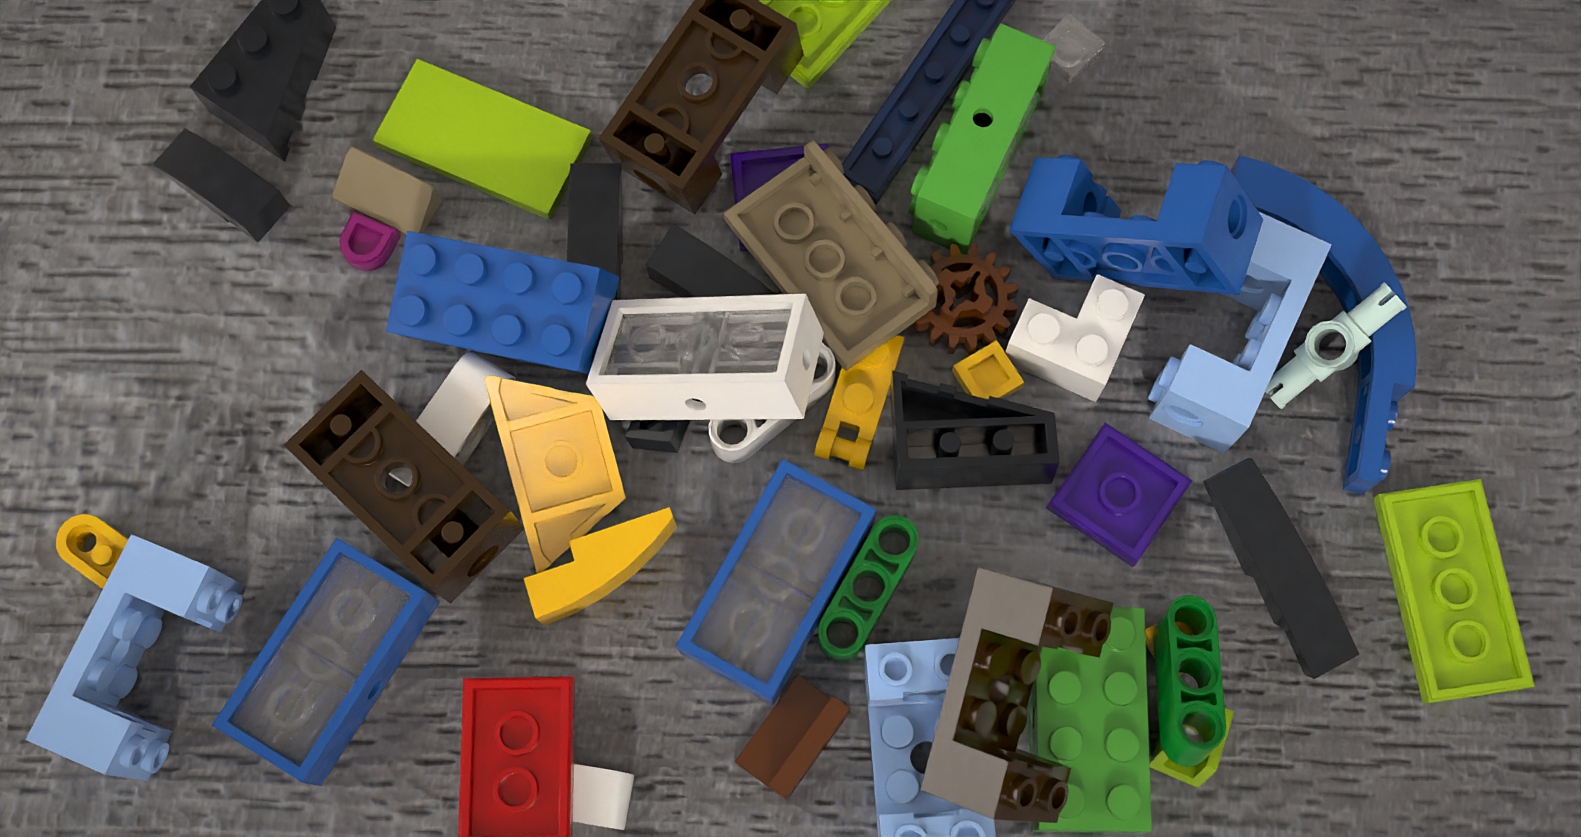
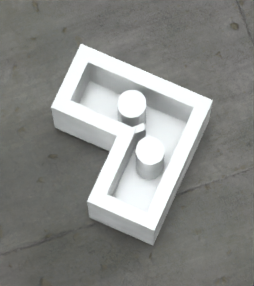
(1072, 350)

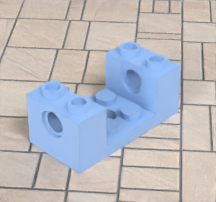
(1219, 398)
(903, 706)
(82, 709)

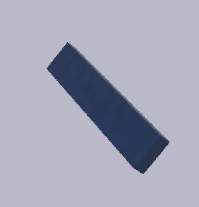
(921, 94)

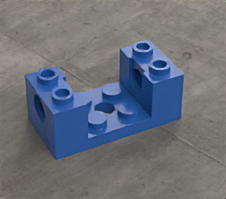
(1194, 245)

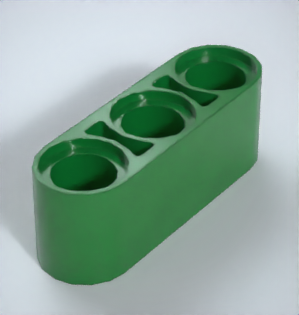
(875, 564)
(1178, 702)

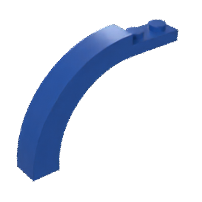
(1353, 272)

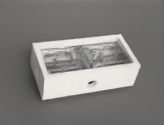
(707, 358)

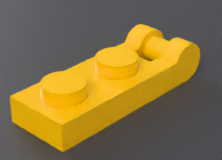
(859, 405)

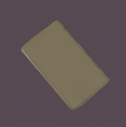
(385, 193)

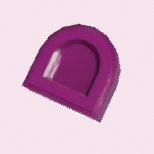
(367, 242)

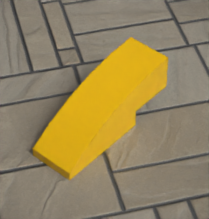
(599, 566)

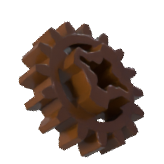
(977, 312)

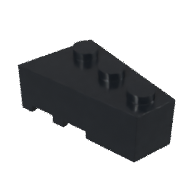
(266, 70)
(967, 440)

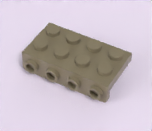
(828, 243)

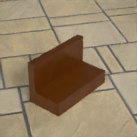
(792, 737)

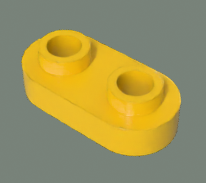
(101, 560)

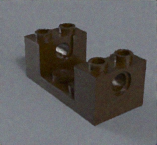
(672, 135)
(446, 519)
(979, 726)

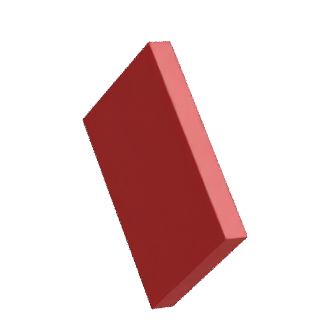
(517, 757)

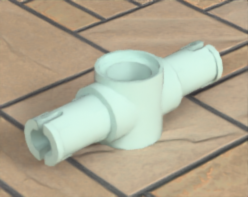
(1356, 329)

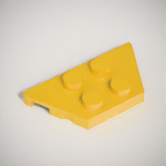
(556, 462)

